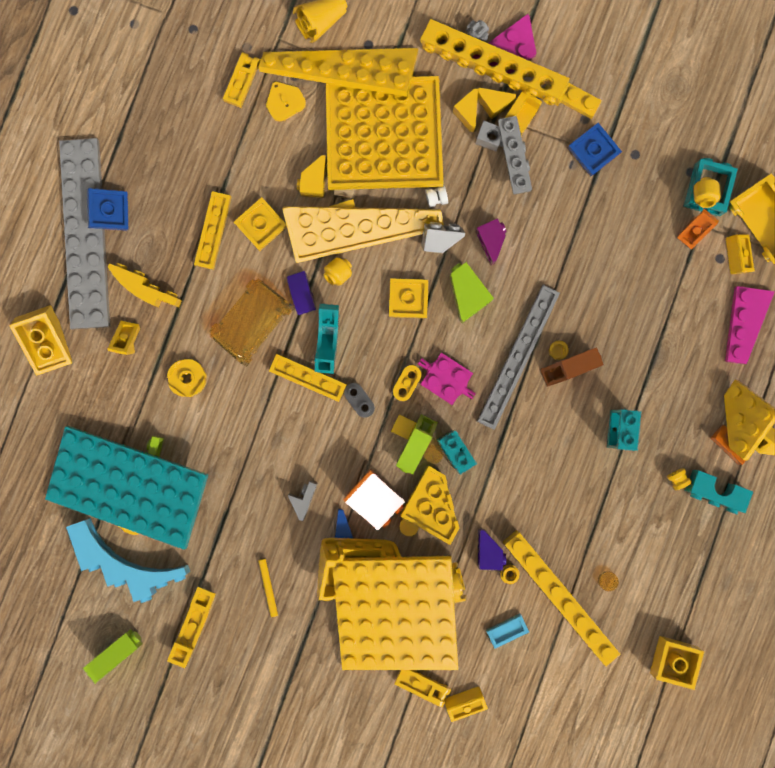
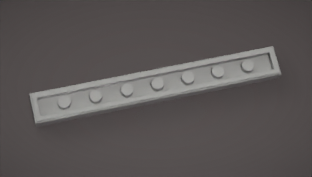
(518, 357)

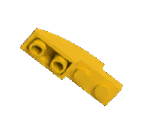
(137, 285)

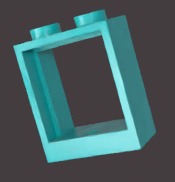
(723, 168)
(628, 429)
(460, 459)

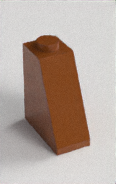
(572, 367)

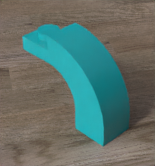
(327, 338)

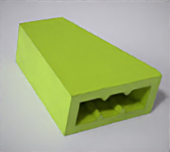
(468, 291)
(416, 444)
(113, 655)

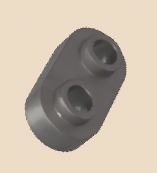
(359, 400)

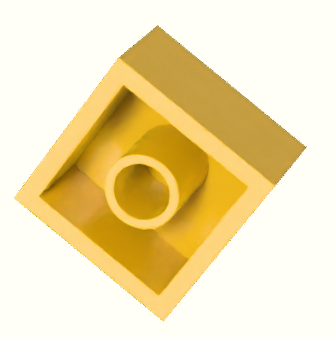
(676, 662)

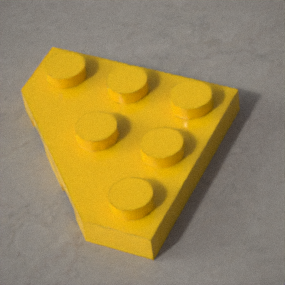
(747, 419)
(432, 506)

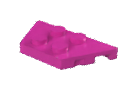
(516, 40)

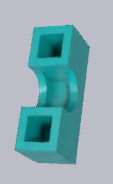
(734, 497)

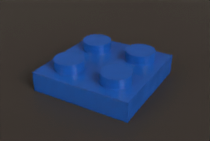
(594, 149)
(107, 209)

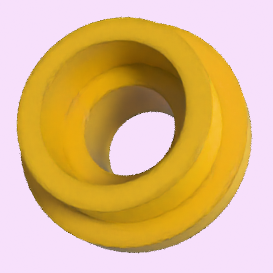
(514, 578)

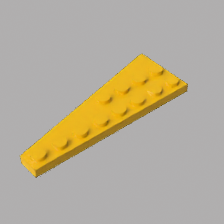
(365, 69)
(335, 230)

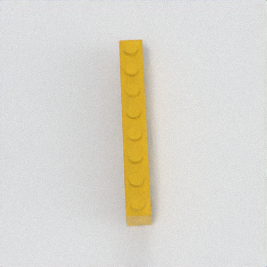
(561, 598)

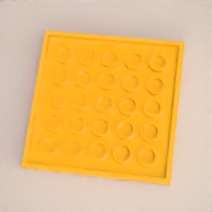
(384, 137)
(396, 613)

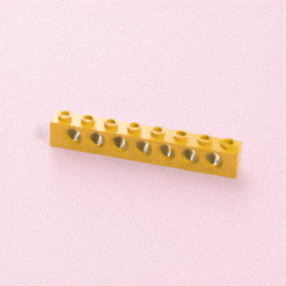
(472, 46)

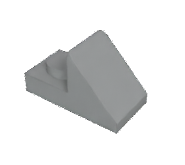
(302, 504)

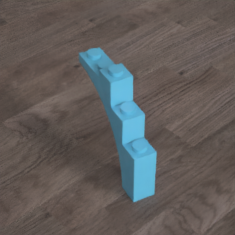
(95, 554)

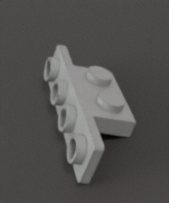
(514, 153)

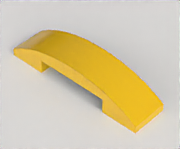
(192, 627)

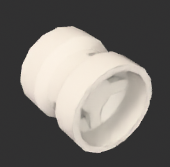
(432, 199)

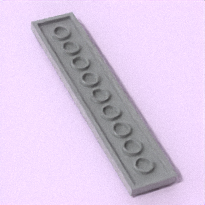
(83, 245)

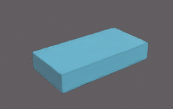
(507, 631)

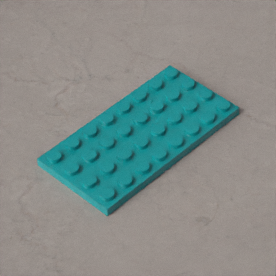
(126, 487)

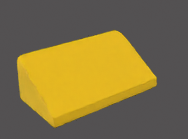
(739, 254)
(465, 704)

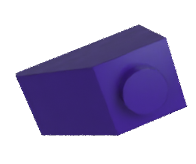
(489, 553)

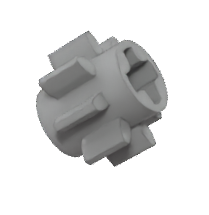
(478, 30)

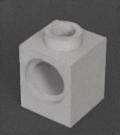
(482, 139)

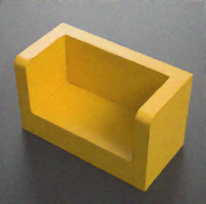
(525, 109)

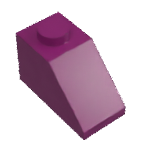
(491, 238)

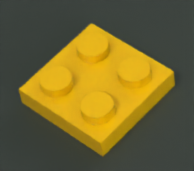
(260, 224)
(408, 298)

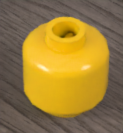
(706, 192)
(337, 271)

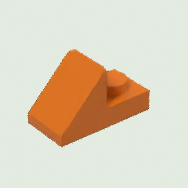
(697, 228)

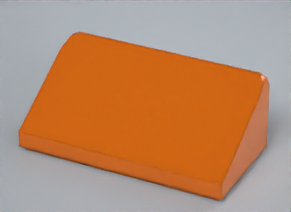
(720, 437)

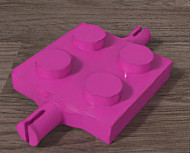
(446, 378)

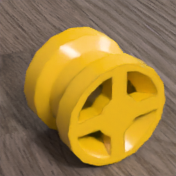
(679, 479)

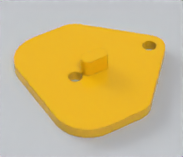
(280, 97)

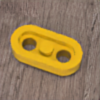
(407, 383)

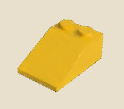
(42, 340)

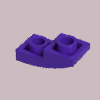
(301, 293)

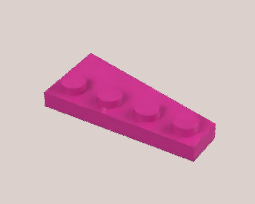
(746, 319)

